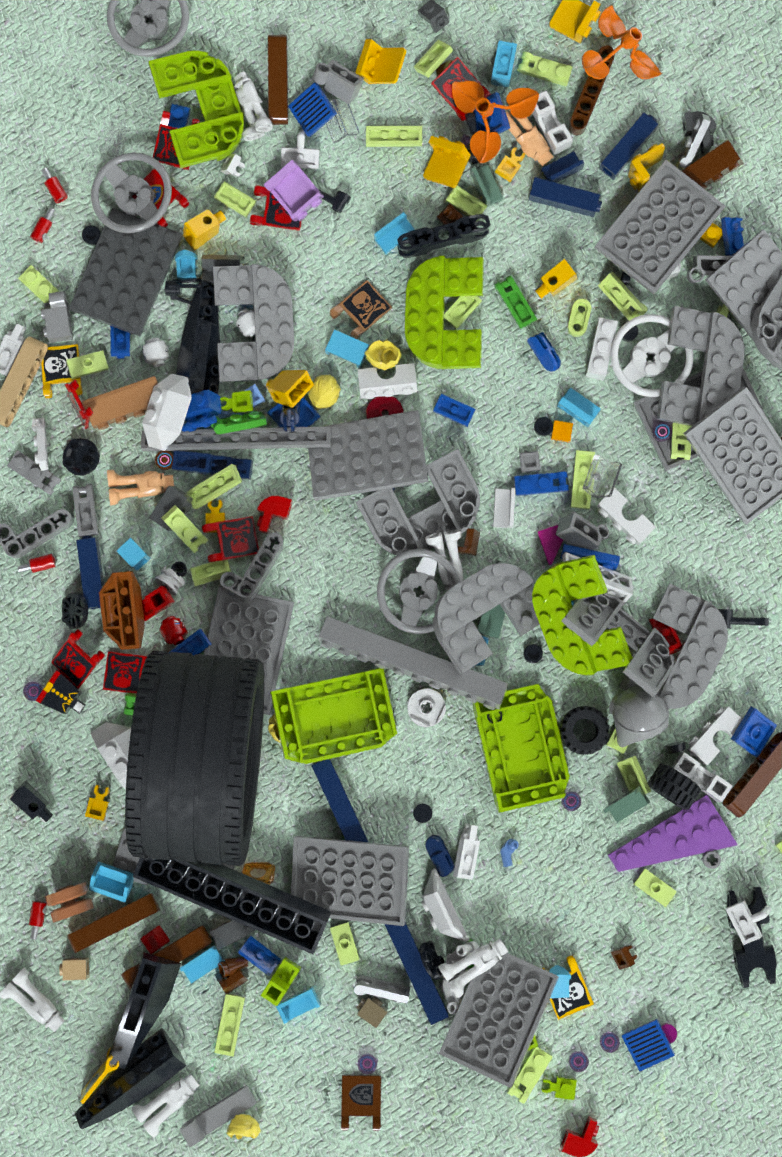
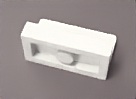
(504, 508)

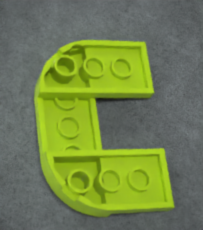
(217, 99)
(425, 312)
(552, 602)

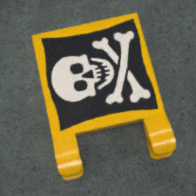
(56, 369)
(578, 993)

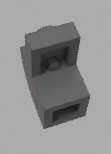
(688, 121)
(229, 933)

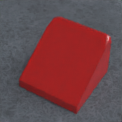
(155, 939)

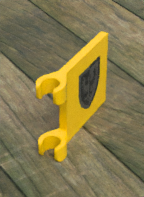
(98, 1077)

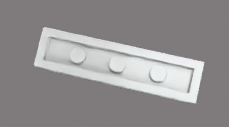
(613, 585)

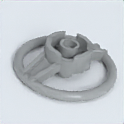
(142, 32)
(126, 187)
(423, 577)

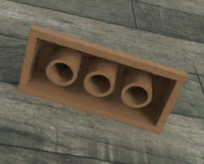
(120, 403)

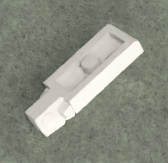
(10, 348)
(40, 441)
(467, 853)

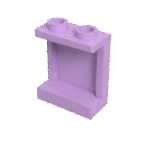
(294, 191)

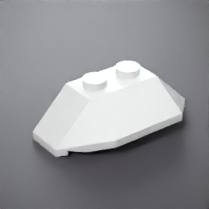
(166, 411)
(113, 744)
(441, 908)

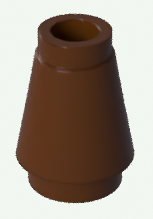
(230, 966)

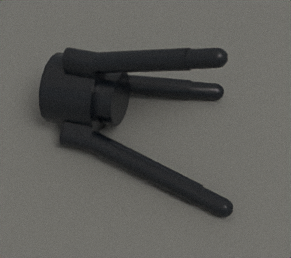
(174, 288)

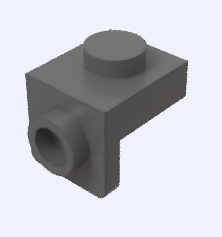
(434, 15)

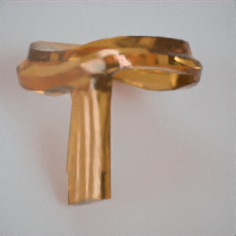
(268, 867)

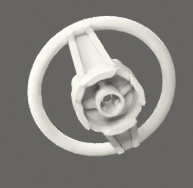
(638, 365)

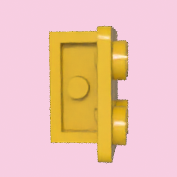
(575, 18)
(380, 64)
(446, 161)
(637, 173)

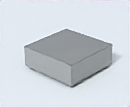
(529, 461)

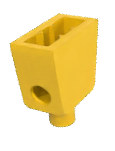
(202, 228)
(562, 273)
(289, 387)

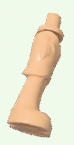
(532, 141)
(148, 484)

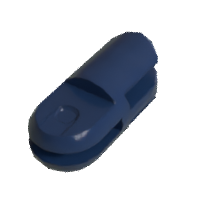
(290, 417)
(439, 855)

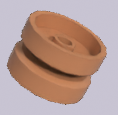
(69, 901)

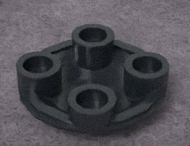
(80, 456)
(431, 960)

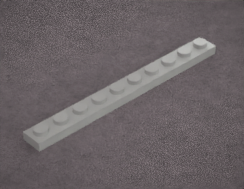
(248, 439)

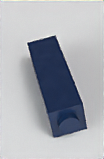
(629, 145)
(565, 197)
(90, 570)

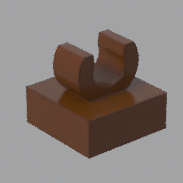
(449, 215)
(623, 957)

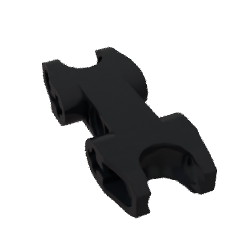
(459, 232)
(753, 953)

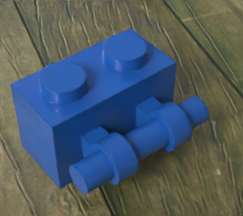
(202, 410)

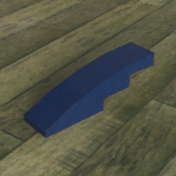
(209, 464)

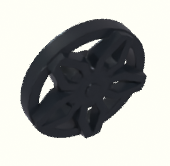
(75, 610)

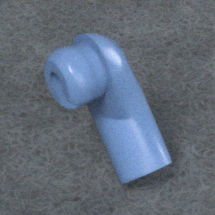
(506, 851)

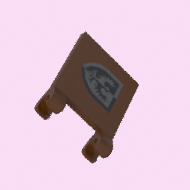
(361, 1098)

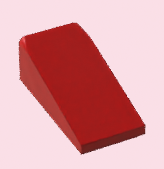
(669, 634)

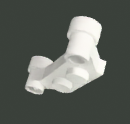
(459, 953)

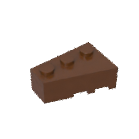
(714, 165)

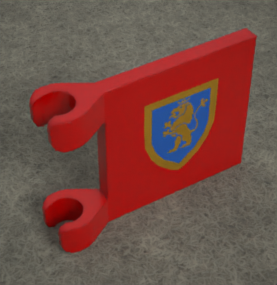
(156, 182)

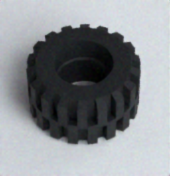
(601, 725)
(674, 786)

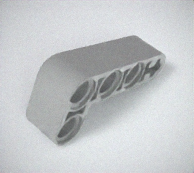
(37, 530)
(255, 567)
(217, 1115)

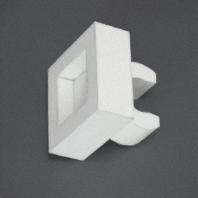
(230, 164)

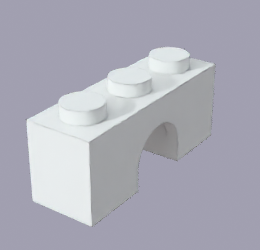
(554, 133)
(601, 349)
(401, 383)
(635, 530)
(703, 746)
(709, 783)

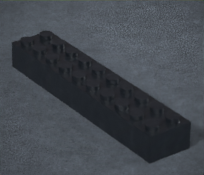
(239, 899)

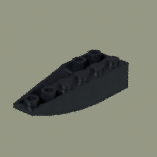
(199, 342)
(144, 1005)
(148, 1069)

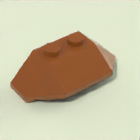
(123, 610)

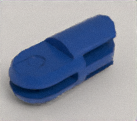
(544, 352)

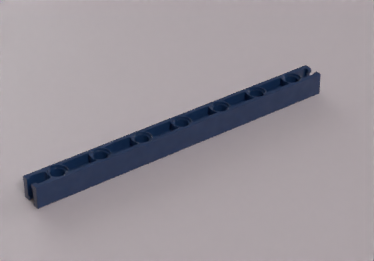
(399, 935)

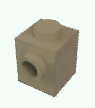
(371, 1010)

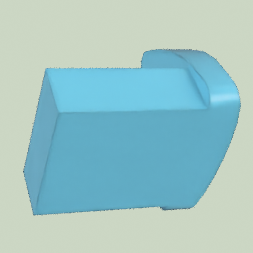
(186, 264)
(562, 986)

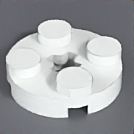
(436, 703)

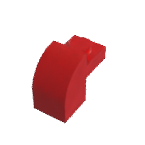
(273, 506)
(156, 602)
(578, 1144)

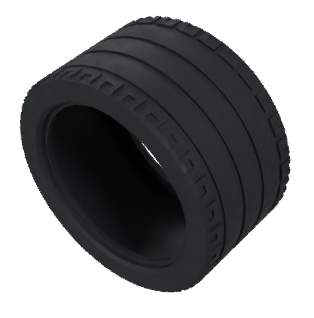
(194, 758)

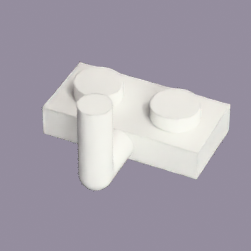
(302, 156)
(746, 922)

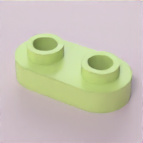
(579, 318)

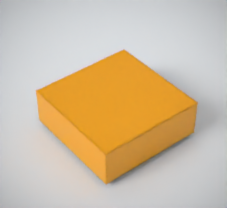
(562, 431)

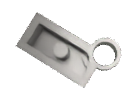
(338, 80)
(705, 266)
(57, 318)
(581, 532)

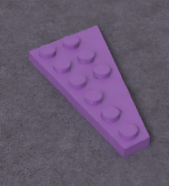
(676, 837)

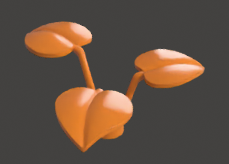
(612, 25)
(470, 95)

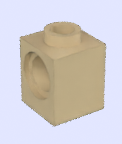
(74, 969)

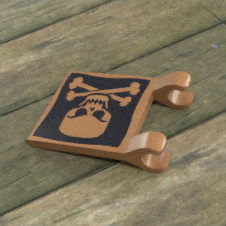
(364, 307)

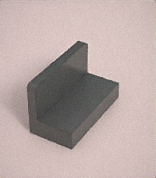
(211, 261)

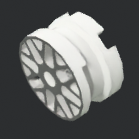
(170, 580)

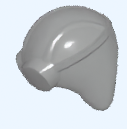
(638, 715)

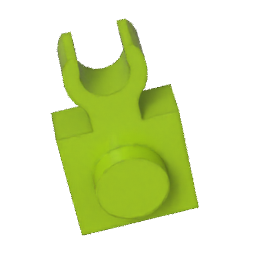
(239, 402)
(563, 1087)

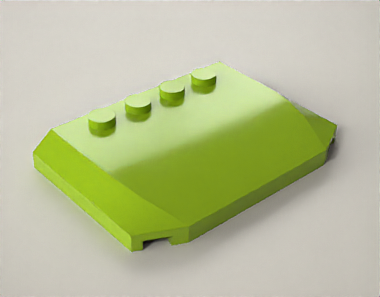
(334, 717)
(522, 749)

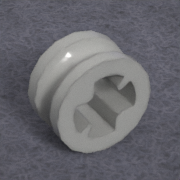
(707, 864)

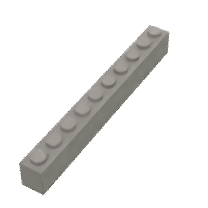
(412, 662)

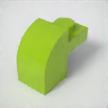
(281, 981)

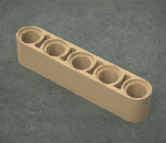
(20, 378)

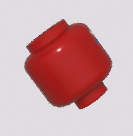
(173, 630)

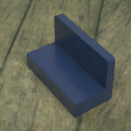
(562, 168)

